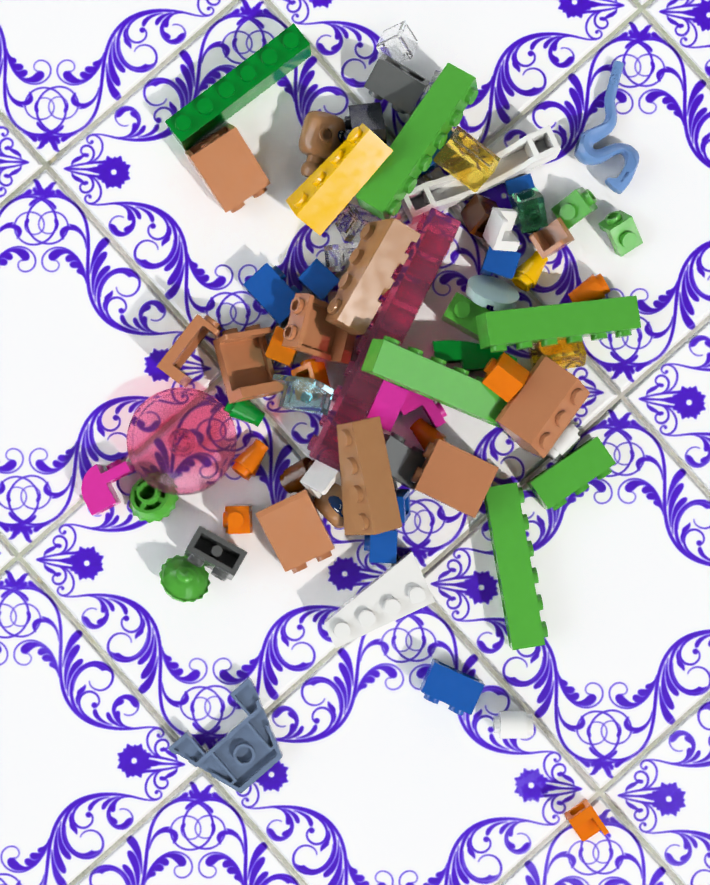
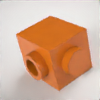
(505, 376)

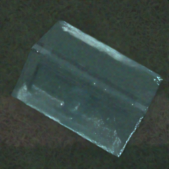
(304, 394)

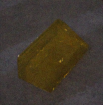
(563, 354)

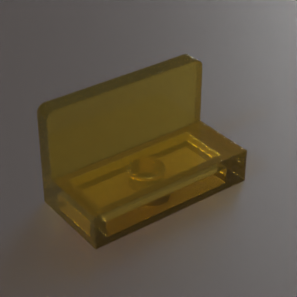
(467, 159)

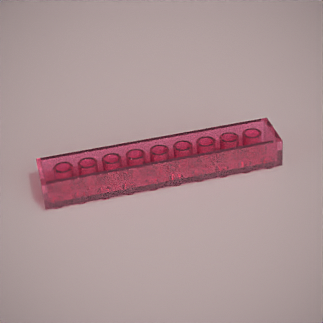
(394, 320)

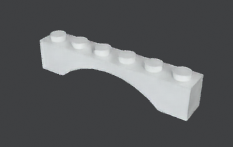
(515, 160)

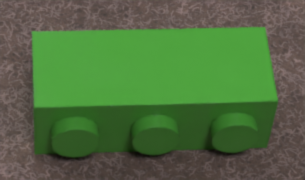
(572, 474)

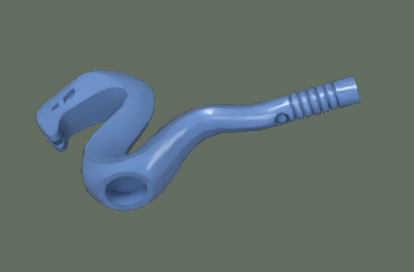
(588, 155)

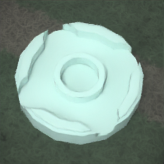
(492, 291)

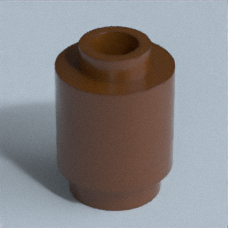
(292, 475)

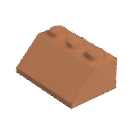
(542, 407)

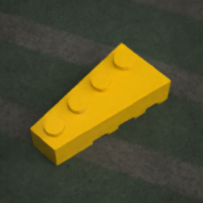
(338, 179)

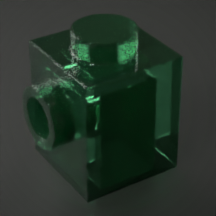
(530, 210)

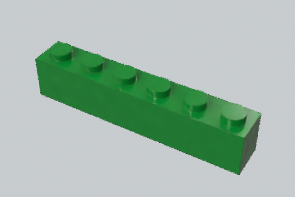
(239, 87)

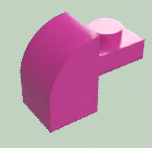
(388, 404)
(434, 411)
(98, 487)

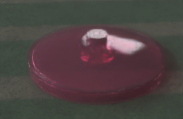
(181, 441)

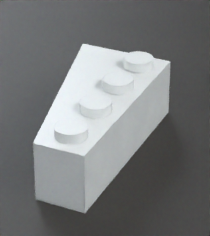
(384, 600)

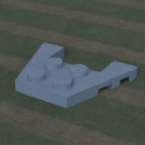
(243, 752)

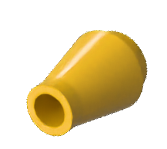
(528, 273)

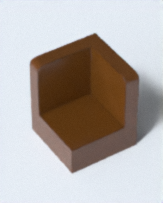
(477, 213)

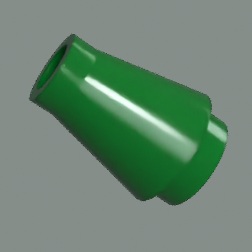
(245, 411)

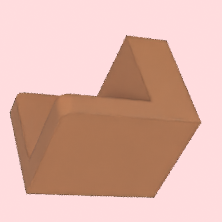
(551, 238)

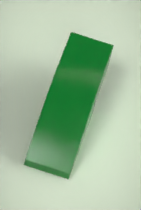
(465, 352)

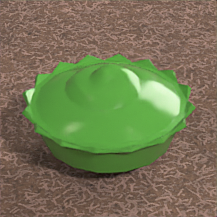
(150, 503)
(184, 580)

